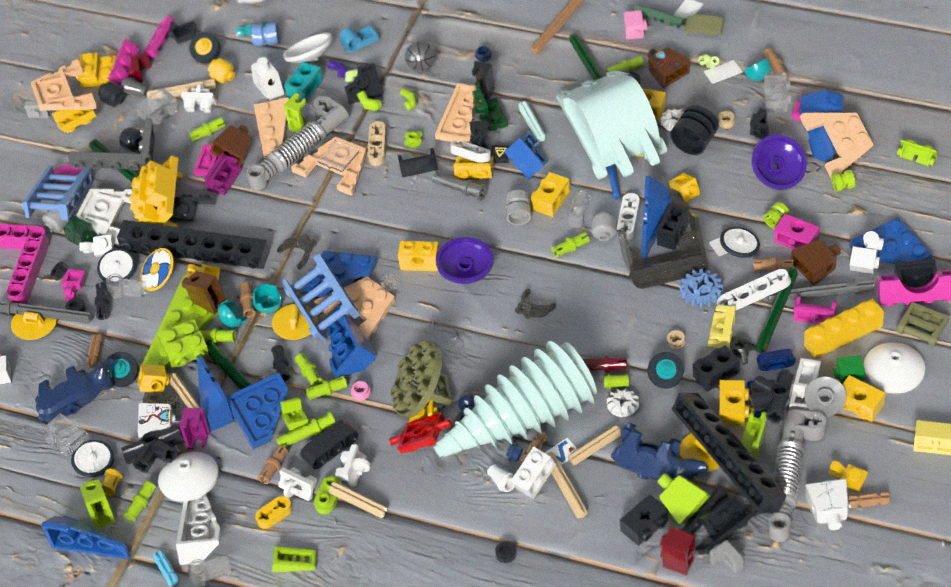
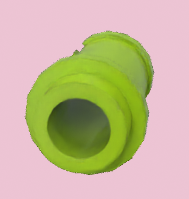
(616, 381)

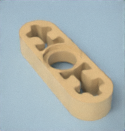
(380, 149)

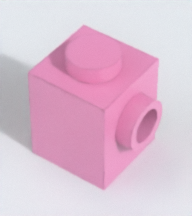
(634, 25)

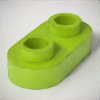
(324, 494)

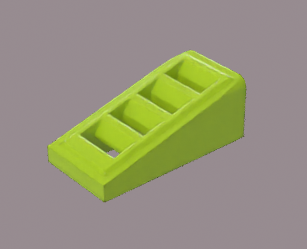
(289, 566)

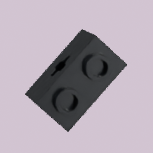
(672, 226)
(644, 520)

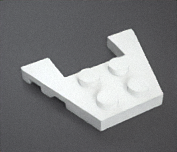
(102, 209)

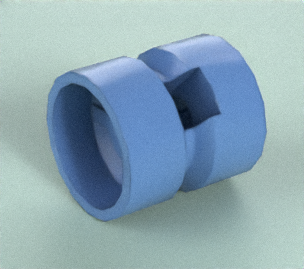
(265, 34)

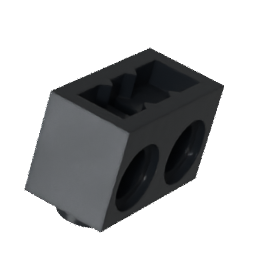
(715, 367)

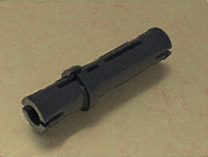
(694, 523)

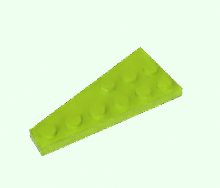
(179, 311)

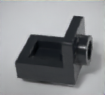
(182, 33)
(758, 124)

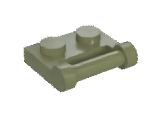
(926, 319)

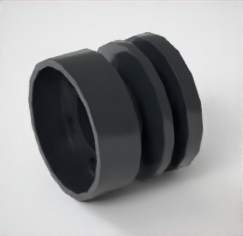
(694, 130)

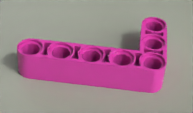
(34, 245)

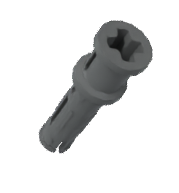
(466, 187)

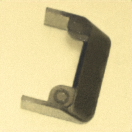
(666, 266)

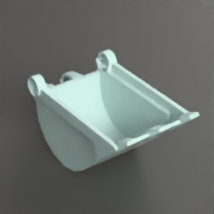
(613, 122)

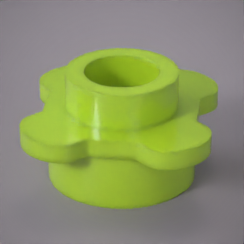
(413, 139)

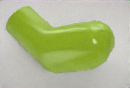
(410, 96)
(369, 104)

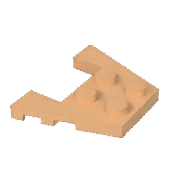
(55, 94)
(846, 135)
(351, 173)
(370, 300)

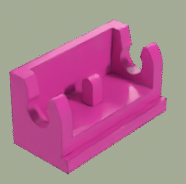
(812, 312)

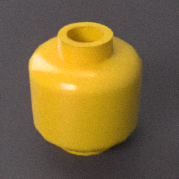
(221, 70)

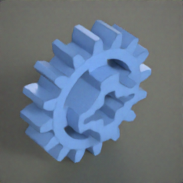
(702, 286)

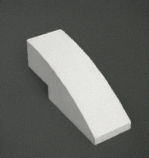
(807, 371)

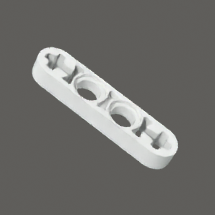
(752, 289)

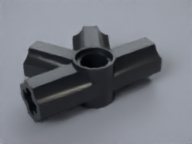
(772, 396)
(153, 446)

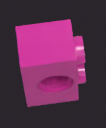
(795, 232)

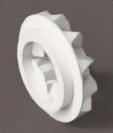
(666, 119)
(628, 408)

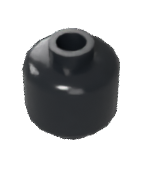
(111, 94)
(130, 139)

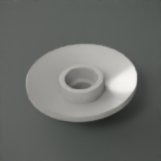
(828, 388)

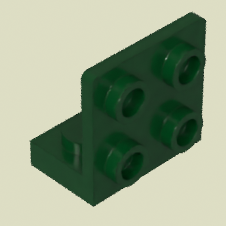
(489, 110)

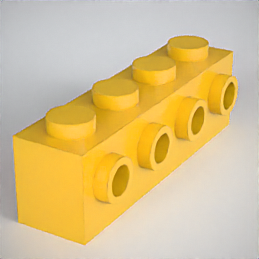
(843, 328)

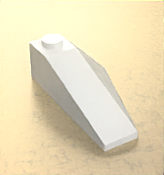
(197, 530)

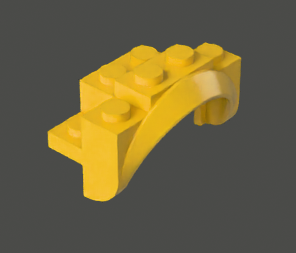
(155, 188)

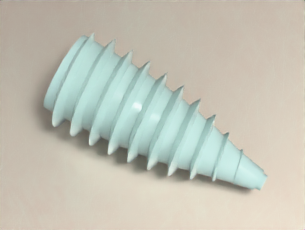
(524, 401)

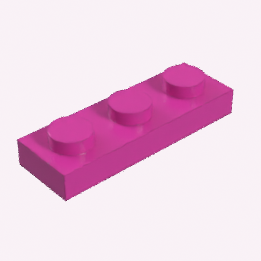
(158, 37)
(123, 61)

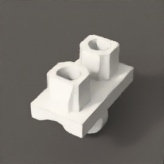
(199, 96)
(355, 464)
(294, 483)

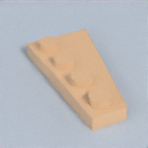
(457, 116)
(271, 124)

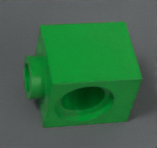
(849, 366)

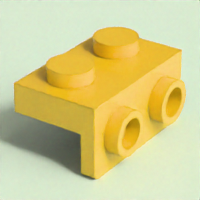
(69, 119)
(470, 169)

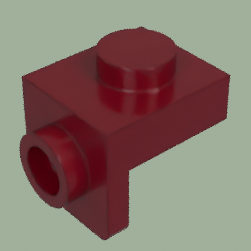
(139, 63)

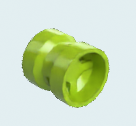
(842, 181)
(774, 215)

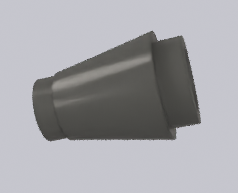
(132, 87)

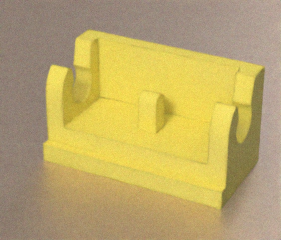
(722, 327)
(932, 437)

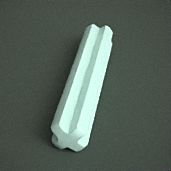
(531, 121)

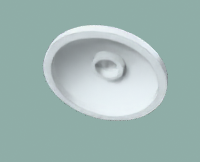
(308, 49)
(892, 374)
(188, 476)

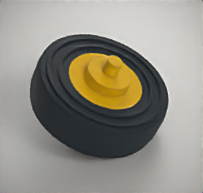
(205, 47)

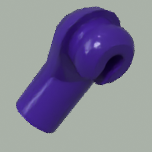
(340, 67)

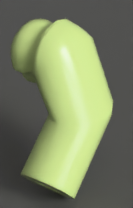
(709, 61)
(350, 75)

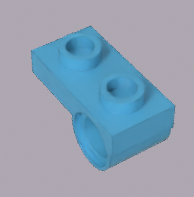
(356, 40)

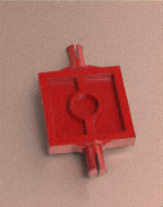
(420, 433)

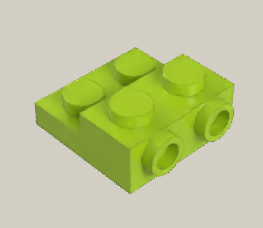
(183, 343)

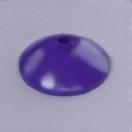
(786, 155)
(464, 260)

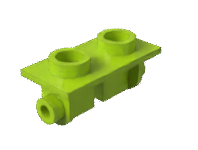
(925, 153)

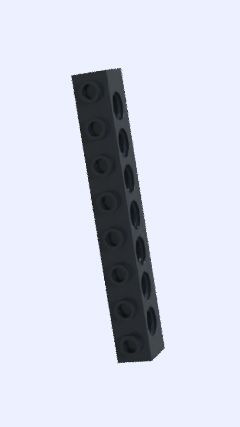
(194, 244)
(729, 453)

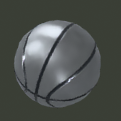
(420, 56)

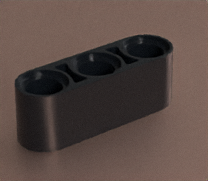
(329, 444)

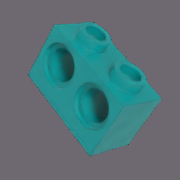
(304, 81)

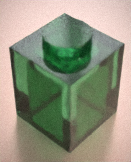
(79, 231)

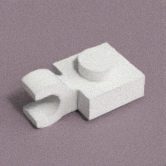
(99, 246)

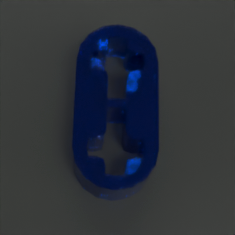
(776, 359)

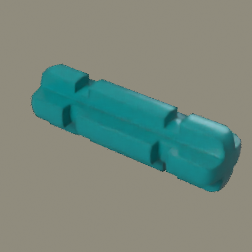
(247, 30)

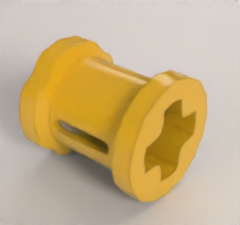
(110, 481)

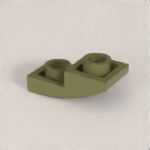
(704, 23)

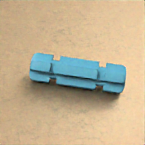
(166, 568)

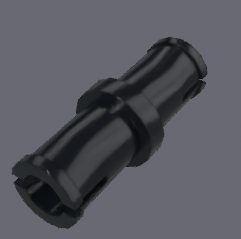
(101, 301)
(280, 362)

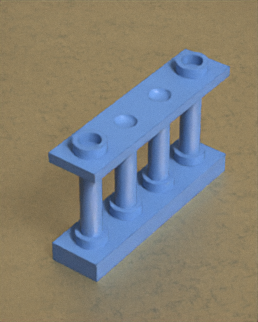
(68, 201)
(338, 294)

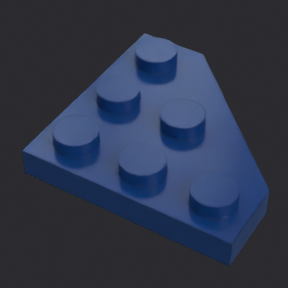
(898, 243)
(346, 268)
(259, 408)

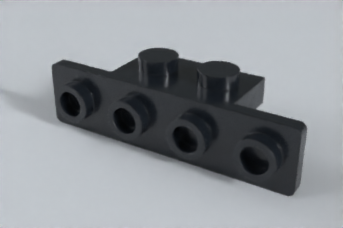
(185, 206)
(723, 521)

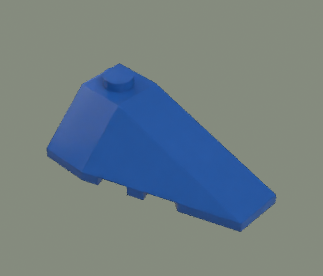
(821, 102)
(656, 204)
(349, 347)
(212, 398)
(76, 536)

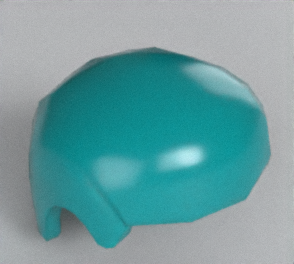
(757, 71)
(266, 298)
(230, 314)

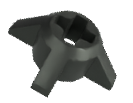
(741, 348)

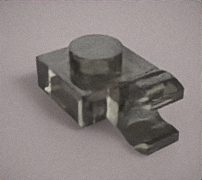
(161, 398)

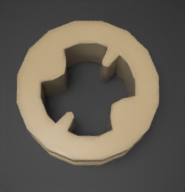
(726, 115)
(679, 343)

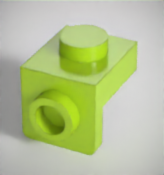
(293, 413)

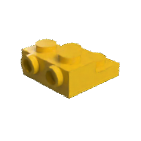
(94, 69)

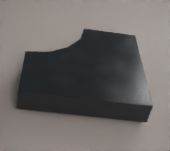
(367, 81)

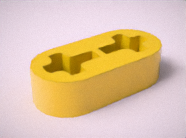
(274, 512)

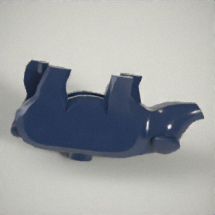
(75, 392)
(652, 459)

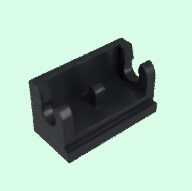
(484, 78)
(480, 134)
(418, 164)
(915, 273)

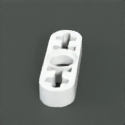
(470, 151)
(625, 209)

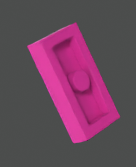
(205, 161)

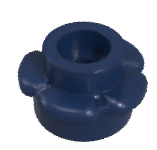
(483, 54)
(514, 452)

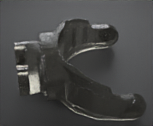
(302, 242)
(533, 310)

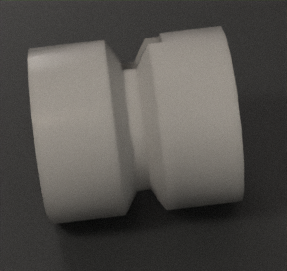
(518, 207)

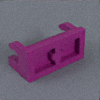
(222, 174)
(194, 426)

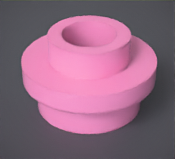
(360, 390)

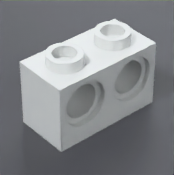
(533, 472)

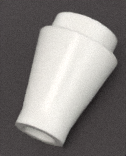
(501, 478)

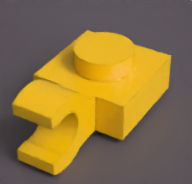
(212, 270)
(854, 476)

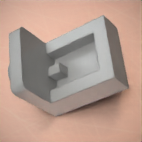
(34, 111)
(731, 556)

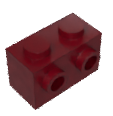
(677, 550)

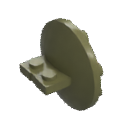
(420, 380)

